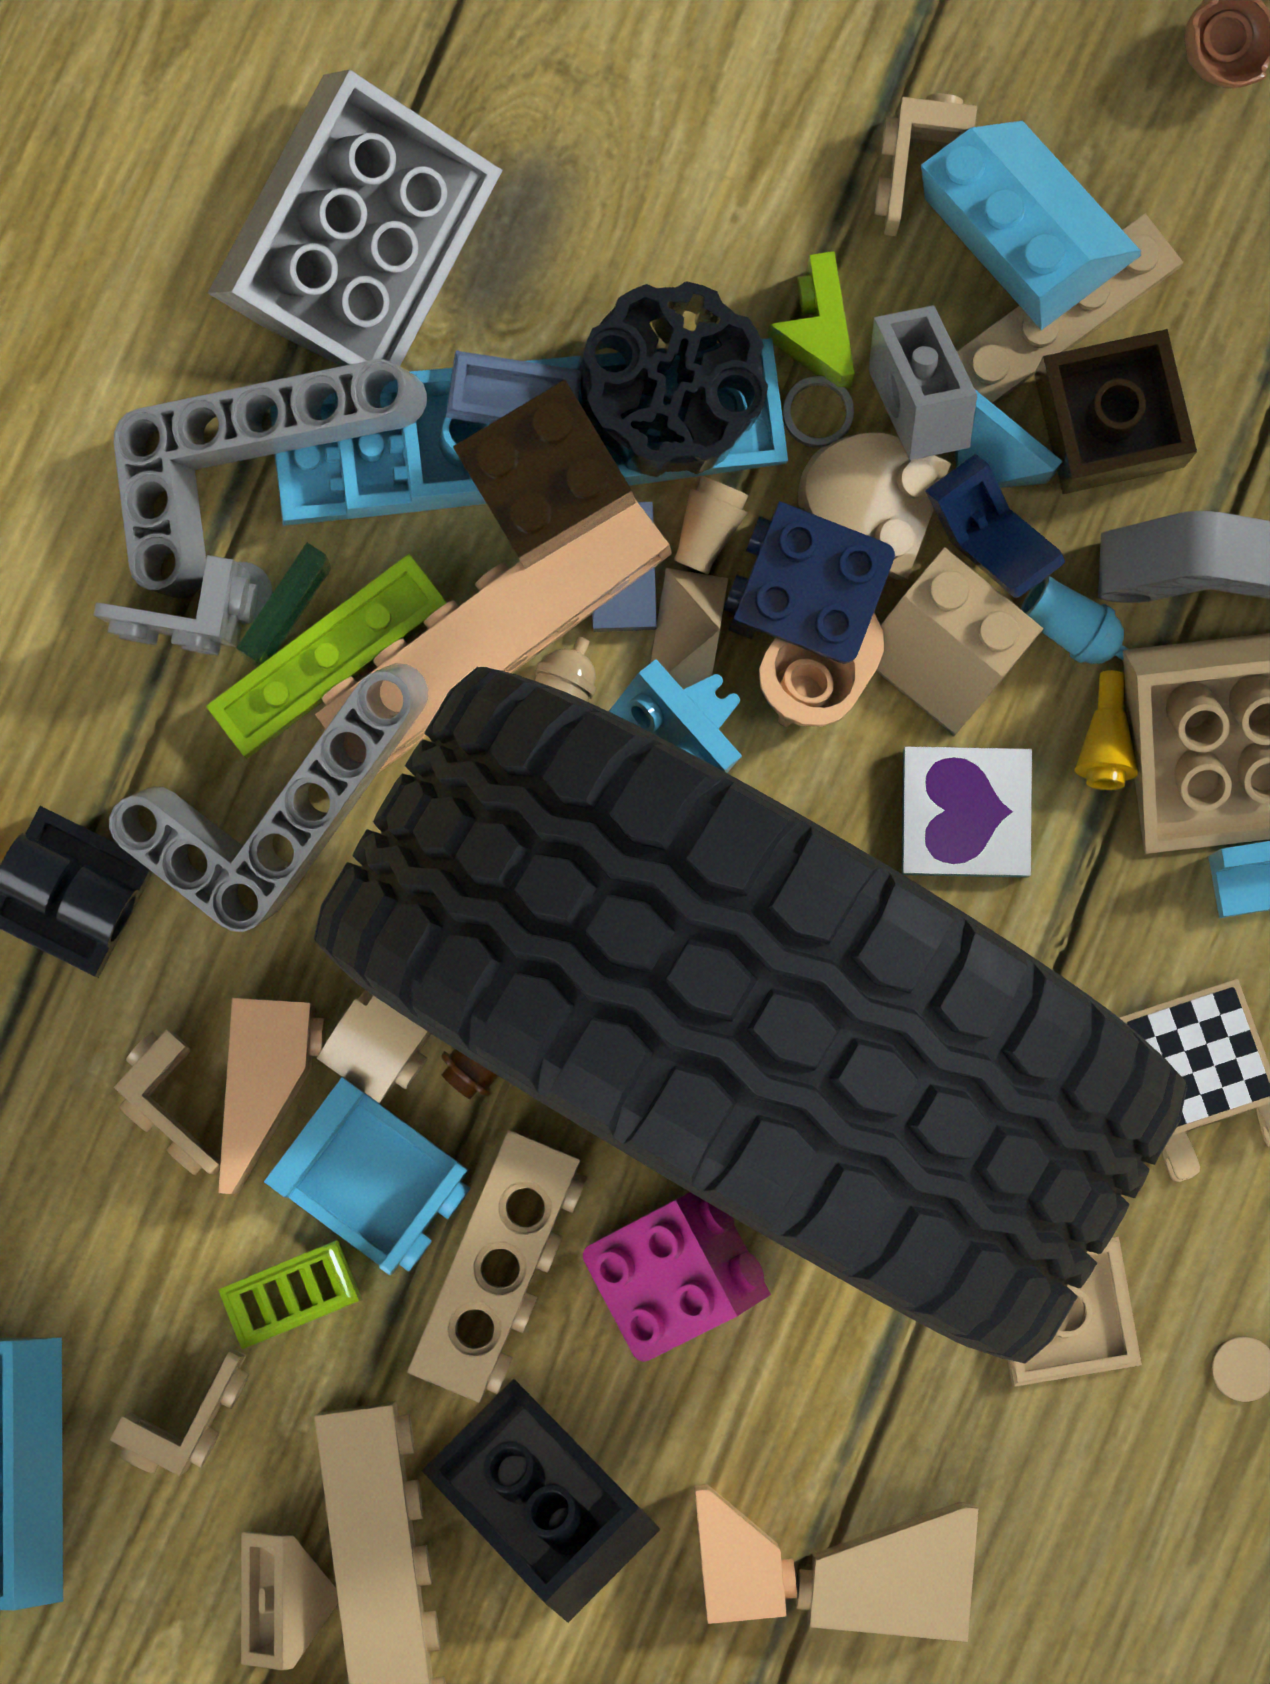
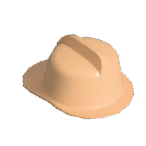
(813, 688)

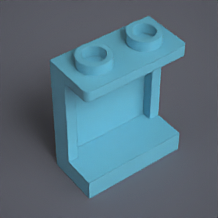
(370, 1178)

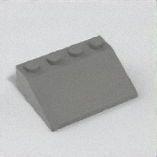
(355, 226)

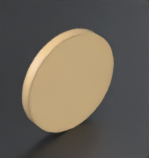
(1242, 1369)

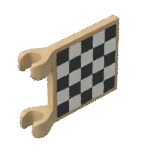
(1219, 1056)

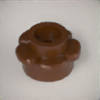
(467, 1075)

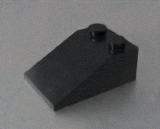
(540, 1501)

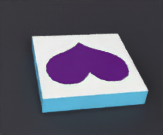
(966, 812)

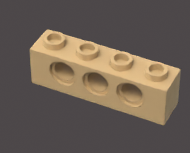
(441, 1353)

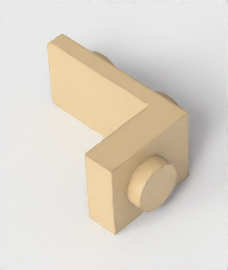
(923, 121)
(151, 1064)
(151, 1446)

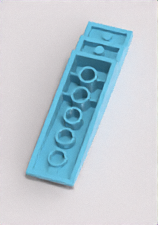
(422, 472)

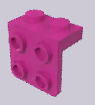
(675, 1275)

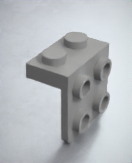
(223, 605)

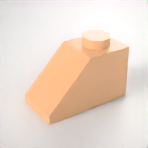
(739, 1564)

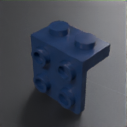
(810, 583)

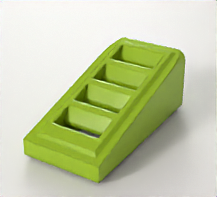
(338, 1273)

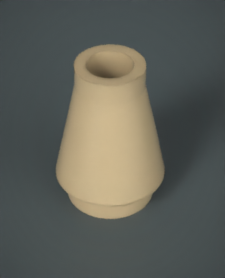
(708, 523)

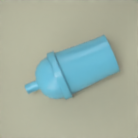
(1075, 622)

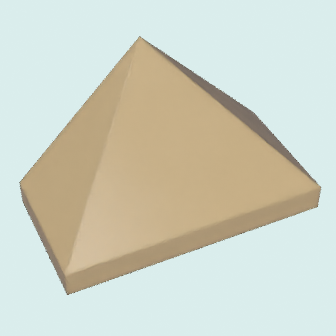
(689, 625)
(281, 1600)

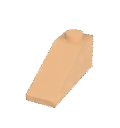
(265, 1070)

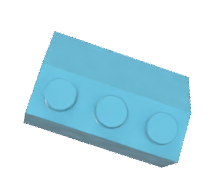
(1025, 218)

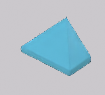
(1007, 448)

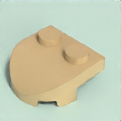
(875, 491)

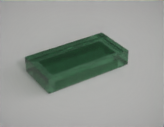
(285, 606)

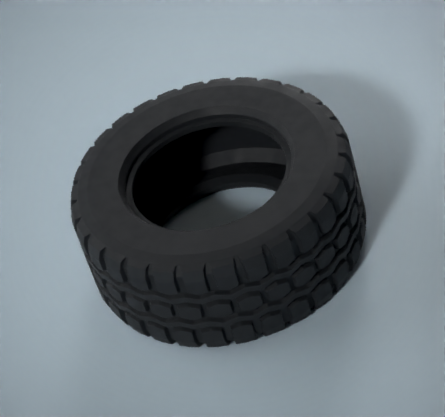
(753, 1010)

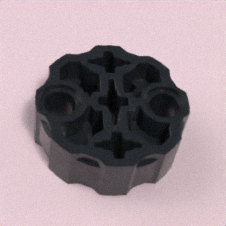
(708, 427)

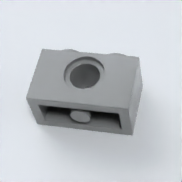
(922, 382)

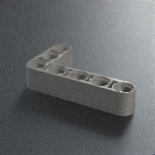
(237, 439)
(1185, 556)
(289, 816)

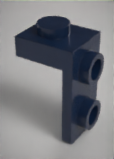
(989, 531)

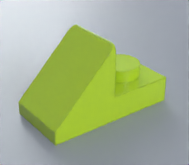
(822, 340)

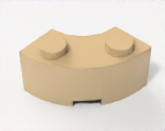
(375, 1047)

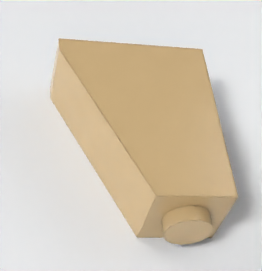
(897, 1579)

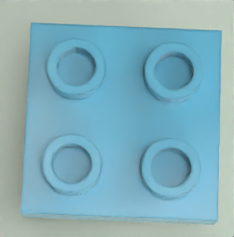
(679, 715)

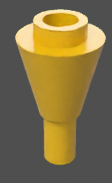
(1107, 751)

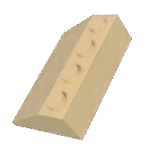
(1201, 741)

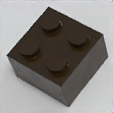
(1115, 411)
(545, 474)

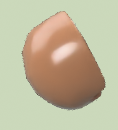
(1229, 42)

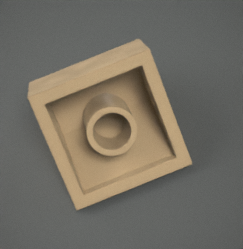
(952, 641)

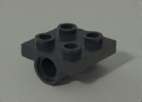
(69, 891)

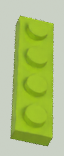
(325, 655)

